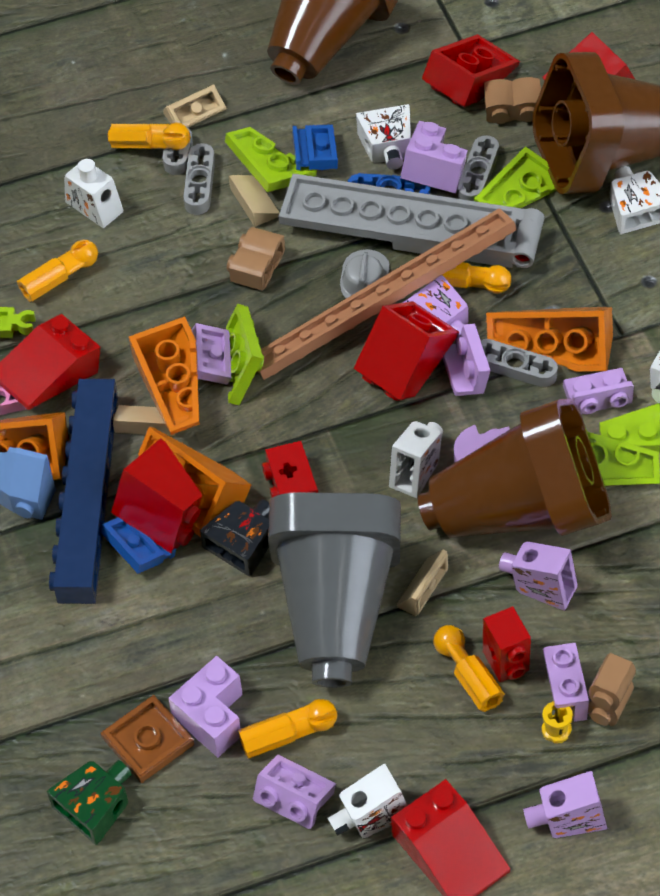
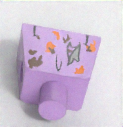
(443, 302)
(542, 573)
(568, 807)

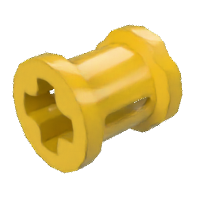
(554, 723)

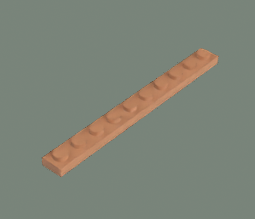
(385, 291)

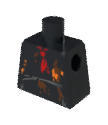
(239, 535)

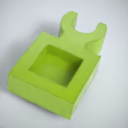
(15, 322)

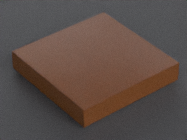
(147, 738)

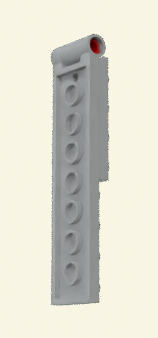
(405, 218)

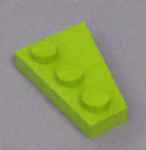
(263, 160)

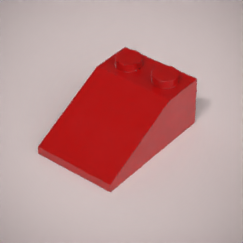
(465, 66)
(49, 362)
(448, 842)

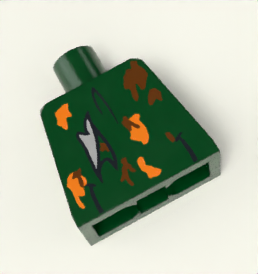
(92, 798)

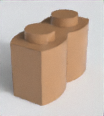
(511, 99)
(256, 258)
(611, 690)

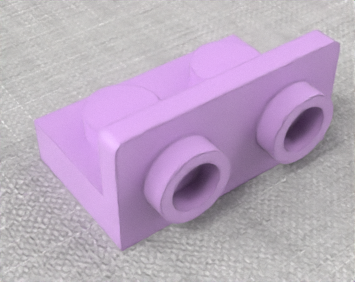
(213, 353)
(467, 363)
(599, 390)
(567, 679)
(292, 791)

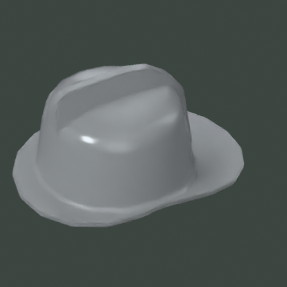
(361, 270)

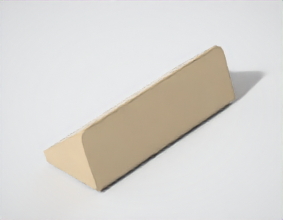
(195, 107)
(253, 199)
(138, 420)
(424, 583)

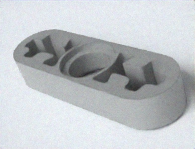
(477, 160)
(204, 187)
(520, 373)

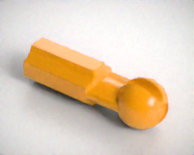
(149, 136)
(55, 271)
(494, 279)
(469, 669)
(287, 727)

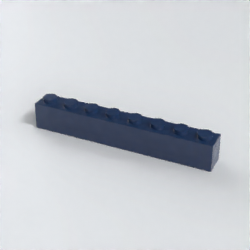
(85, 492)

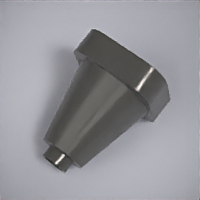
(334, 574)

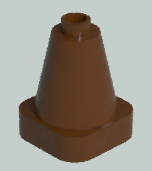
(314, 31)
(593, 122)
(522, 480)

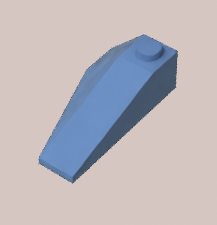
(26, 482)

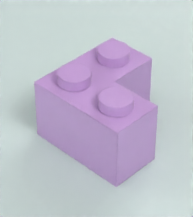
(431, 161)
(204, 703)

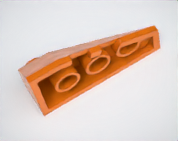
(570, 336)
(169, 370)
(39, 434)
(217, 483)

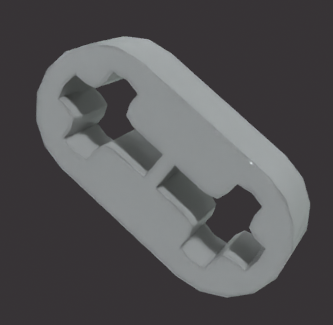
(180, 166)

